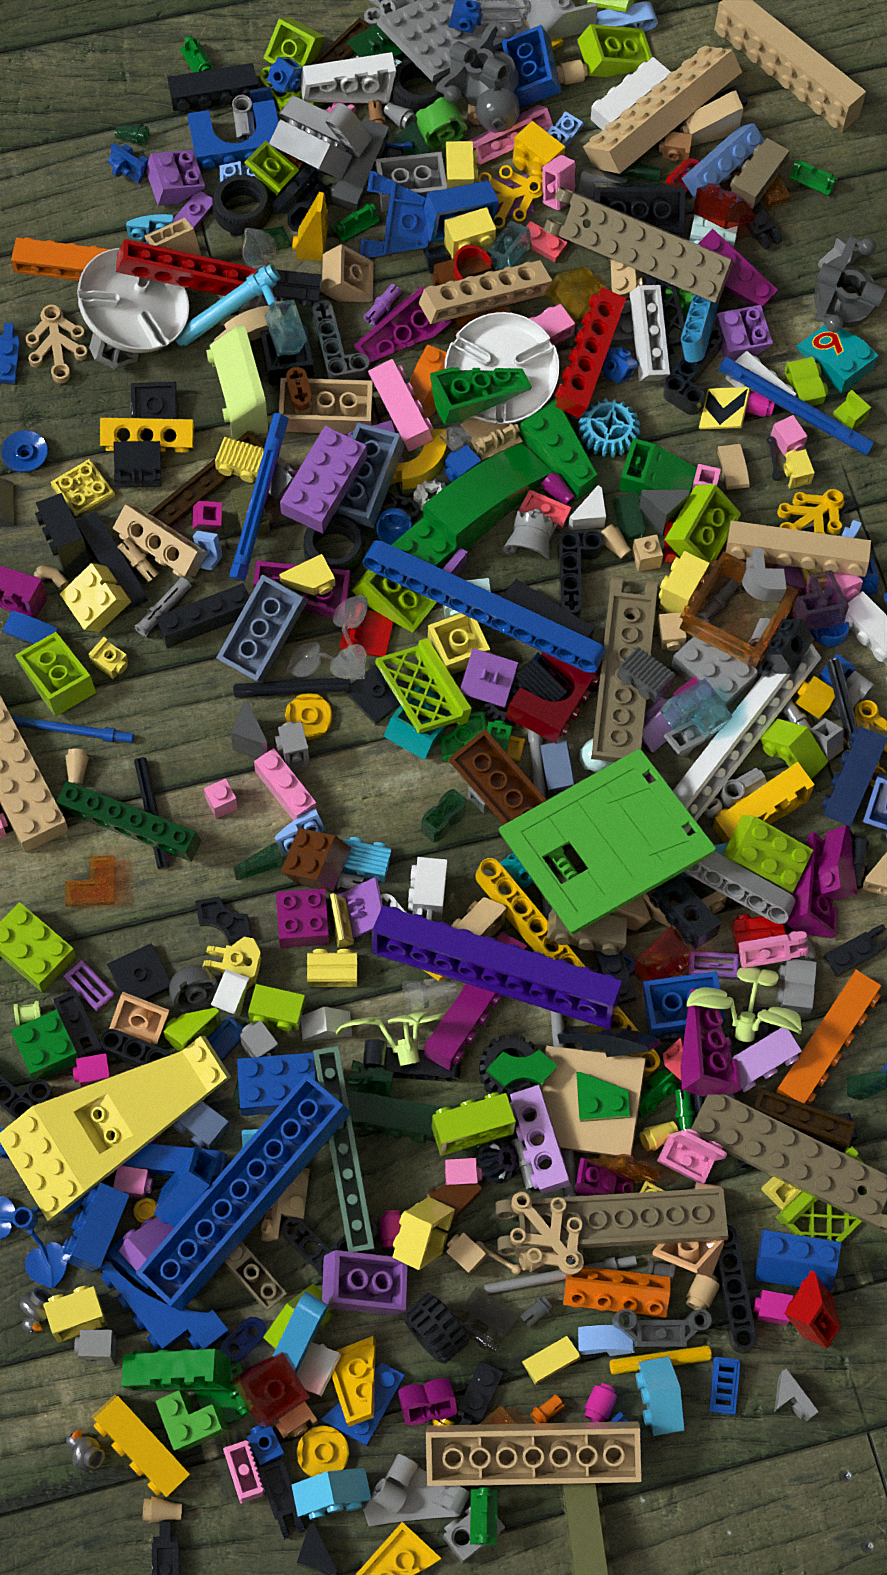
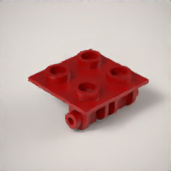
(371, 634)

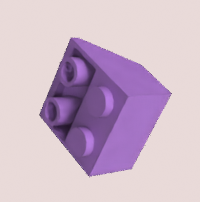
(174, 176)
(743, 331)

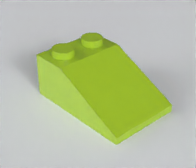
(613, 49)
(393, 600)
(56, 673)

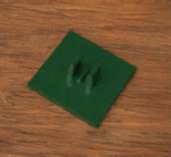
(373, 42)

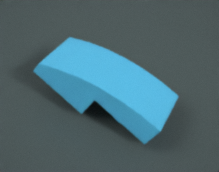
(141, 226)

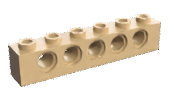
(484, 291)

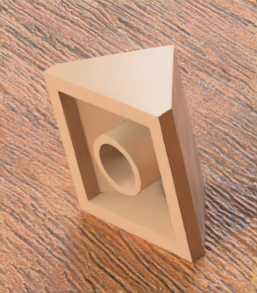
(139, 1018)
(695, 1256)

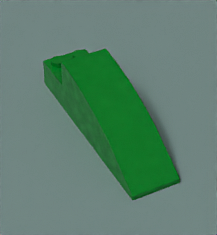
(473, 505)

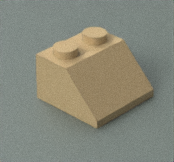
(347, 275)
(483, 918)

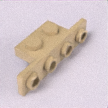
(625, 278)
(288, 1205)

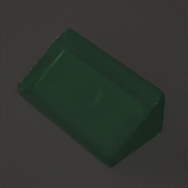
(412, 134)
(629, 516)

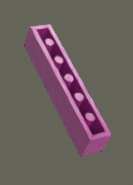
(463, 1020)

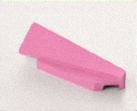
(493, 144)

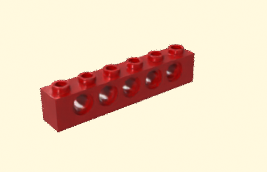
(180, 268)
(610, 306)

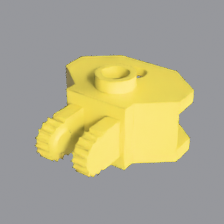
(236, 959)

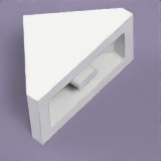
(590, 513)
(231, 992)
(324, 1024)

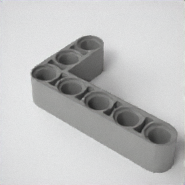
(338, 126)

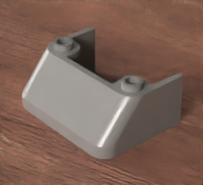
(561, 17)

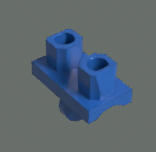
(127, 164)

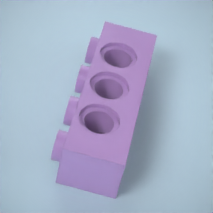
(556, 1176)

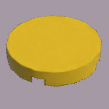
(312, 712)
(322, 1451)

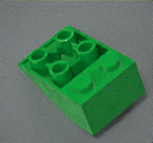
(655, 469)

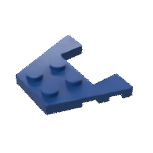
(405, 219)

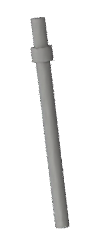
(608, 1263)

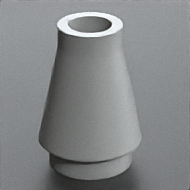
(399, 115)

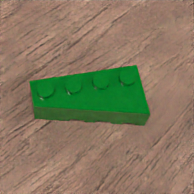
(558, 447)
(176, 1370)

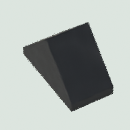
(314, 1554)

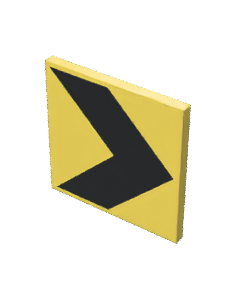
(724, 408)

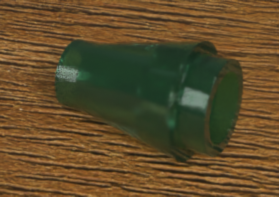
(135, 133)

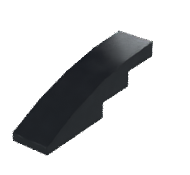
(615, 1040)

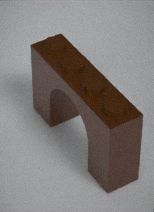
(468, 267)

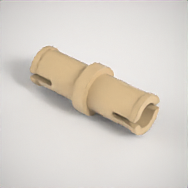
(138, 559)

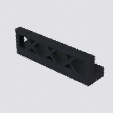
(679, 316)

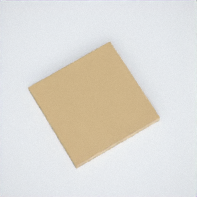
(561, 1097)

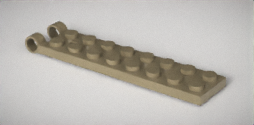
(642, 246)
(620, 706)
(794, 1158)
(627, 1219)

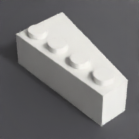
(350, 80)

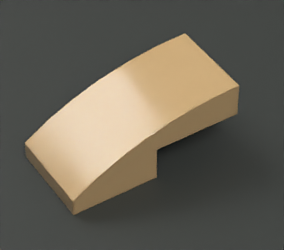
(733, 466)

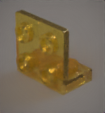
(574, 291)

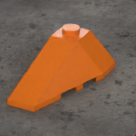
(430, 361)

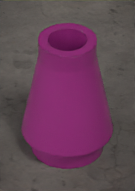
(557, 487)

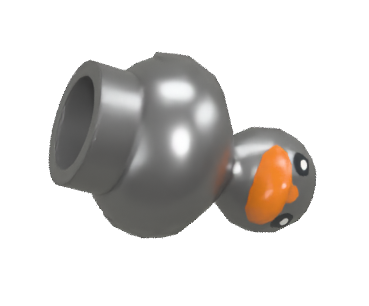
(33, 1307)
(85, 1451)

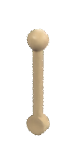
(516, 1269)

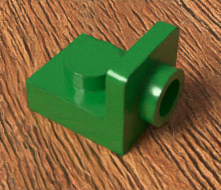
(500, 732)

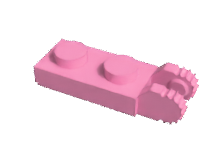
(773, 949)

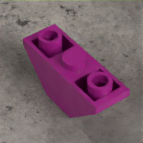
(598, 1180)

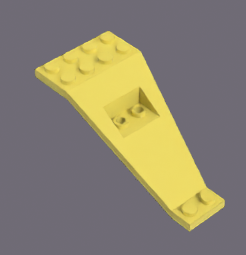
(68, 1149)

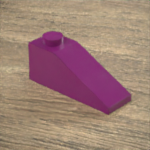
(837, 866)

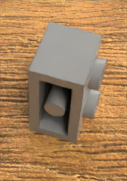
(292, 745)

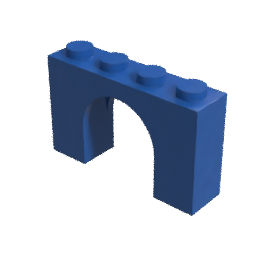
(212, 151)

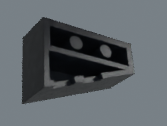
(64, 535)

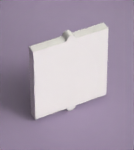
(317, 1368)

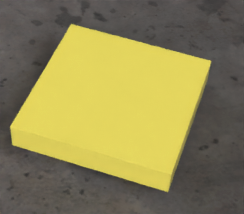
(83, 488)

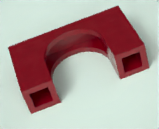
(549, 717)

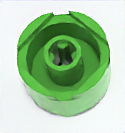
(441, 123)

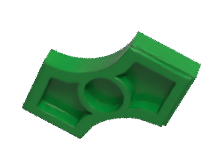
(462, 735)
(532, 1068)

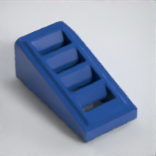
(729, 1363)

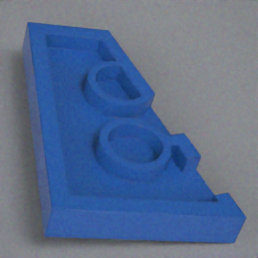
(386, 1385)

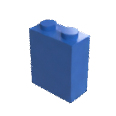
(185, 1186)

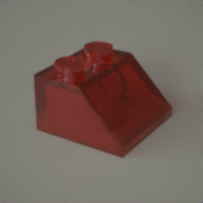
(721, 207)
(663, 957)
(270, 1389)

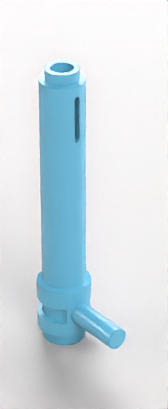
(255, 286)

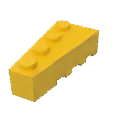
(769, 802)

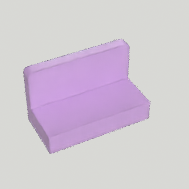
(655, 726)

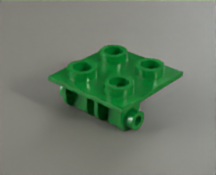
(229, 1400)

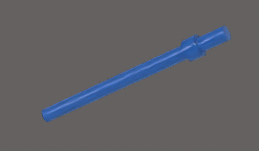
(107, 734)

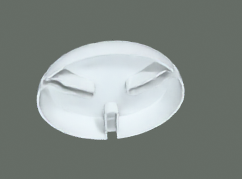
(128, 309)
(508, 342)

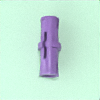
(382, 304)

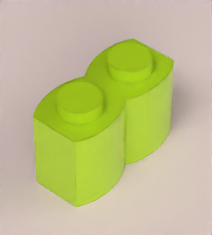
(805, 380)

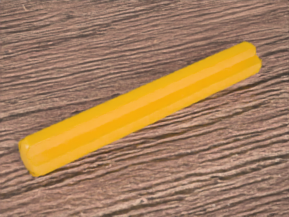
(677, 1357)

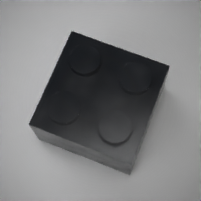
(278, 366)

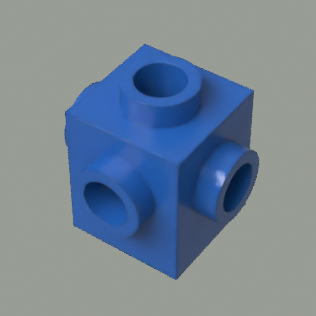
(465, 15)
(285, 74)
(619, 365)

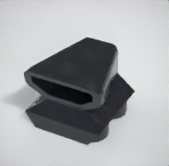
(299, 196)

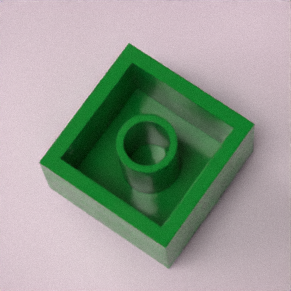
(45, 1045)

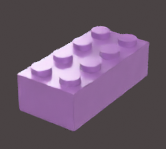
(323, 479)

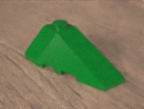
(469, 392)

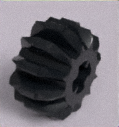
(497, 1161)

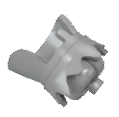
(531, 531)

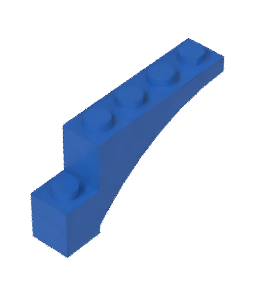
(161, 1320)

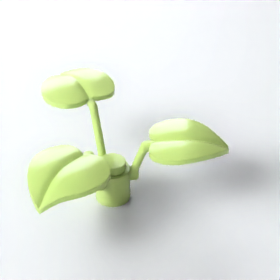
(746, 1023)
(406, 1047)

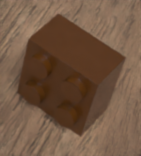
(315, 859)

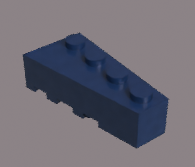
(855, 774)

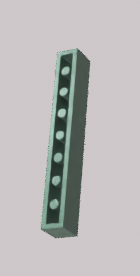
(345, 1157)

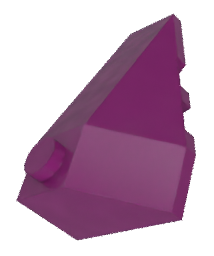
(399, 329)

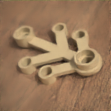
(55, 341)
(548, 1236)

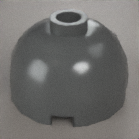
(497, 109)
(192, 988)

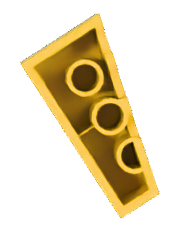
(140, 1446)

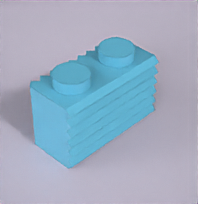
(367, 859)

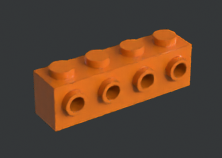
(617, 1291)

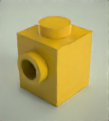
(815, 696)

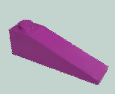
(813, 911)
(706, 1056)

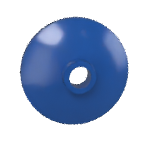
(21, 443)

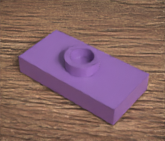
(196, 209)

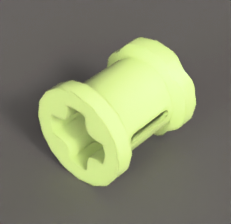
(26, 1012)

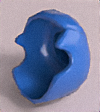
(392, 524)
(832, 635)

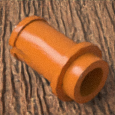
(547, 1410)

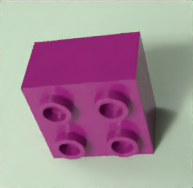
(302, 918)

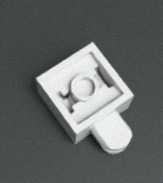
(428, 888)

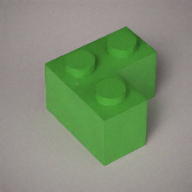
(187, 1427)

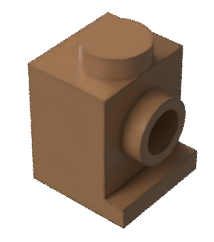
(675, 146)
(296, 1421)

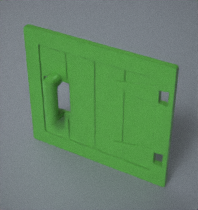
(621, 831)

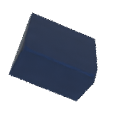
(261, 94)

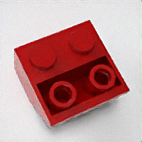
(814, 1311)

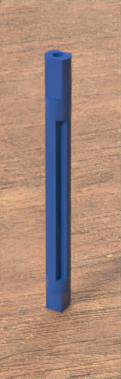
(796, 406)
(259, 496)

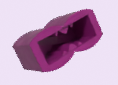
(427, 1401)

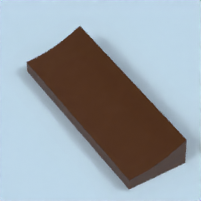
(497, 779)

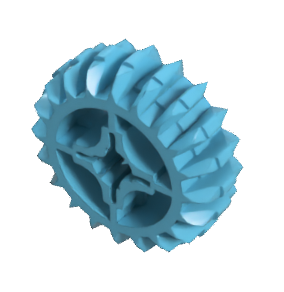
(593, 425)

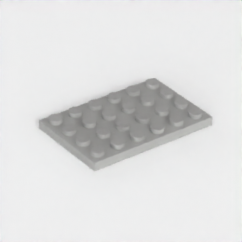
(425, 37)

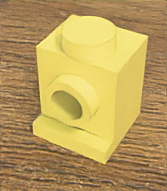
(798, 468)
(112, 666)

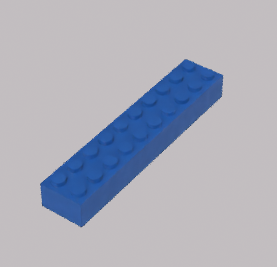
(243, 1193)

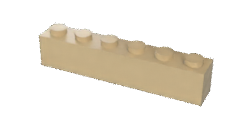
(800, 548)

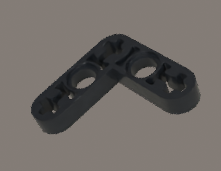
(316, 1260)

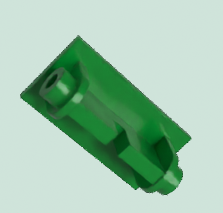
(195, 55)
(812, 177)
(356, 223)
(662, 1086)
(483, 1516)

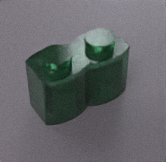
(447, 813)

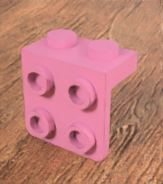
(690, 1154)

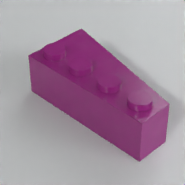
(21, 592)

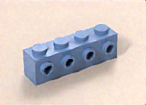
(724, 158)

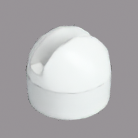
(714, 810)

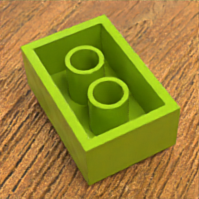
(703, 523)
(768, 852)
(33, 947)
(473, 1123)

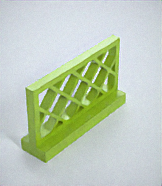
(443, 683)
(805, 1201)

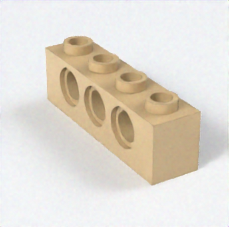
(190, 554)

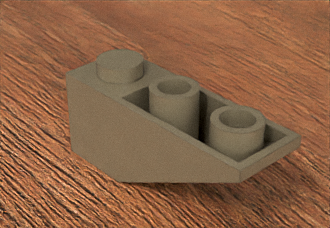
(254, 1277)

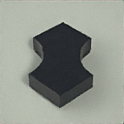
(214, 914)

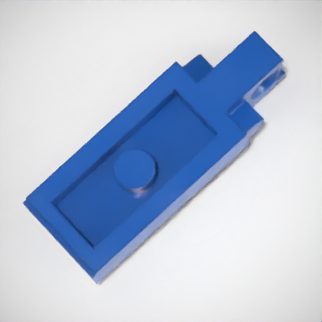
(9, 354)

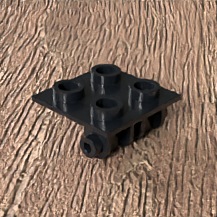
(137, 464)

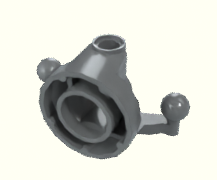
(479, 66)
(836, 306)

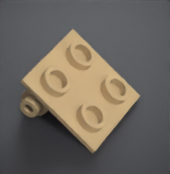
(491, 438)

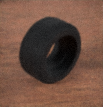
(405, 71)
(237, 186)
(345, 527)

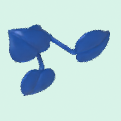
(43, 1263)

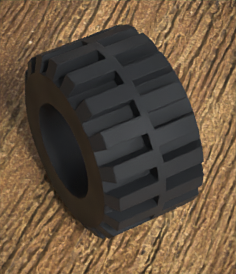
(512, 1047)
(436, 1328)

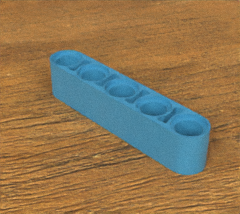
(698, 328)
(301, 1329)

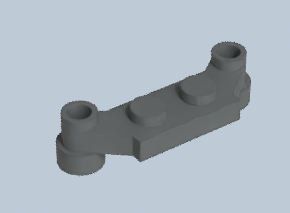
(661, 1332)

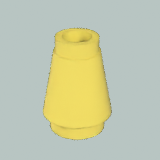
(657, 1135)

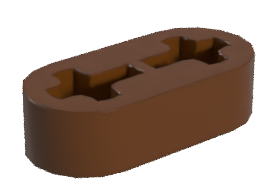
(295, 389)

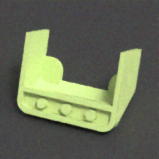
(239, 383)

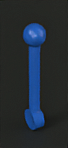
(409, 145)

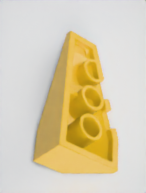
(313, 232)

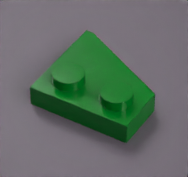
(601, 1099)

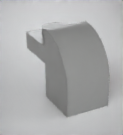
(762, 582)

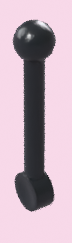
(776, 474)
(850, 506)

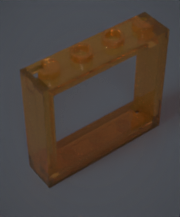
(718, 638)

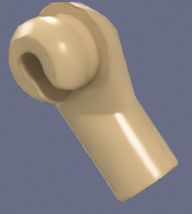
(51, 573)

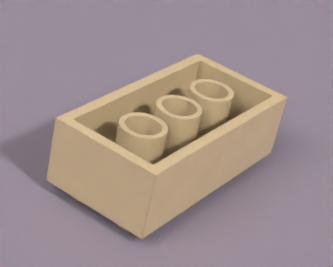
(334, 405)

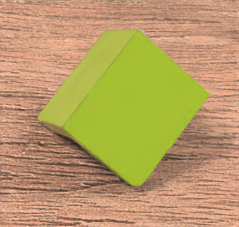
(852, 411)

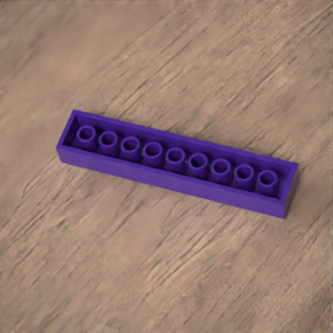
(496, 966)

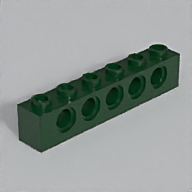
(129, 821)

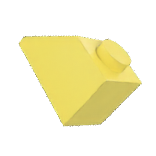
(309, 577)

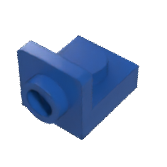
(870, 581)

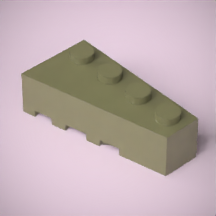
(585, 1529)

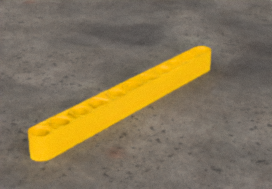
(538, 941)

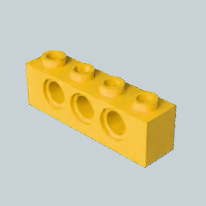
(183, 427)

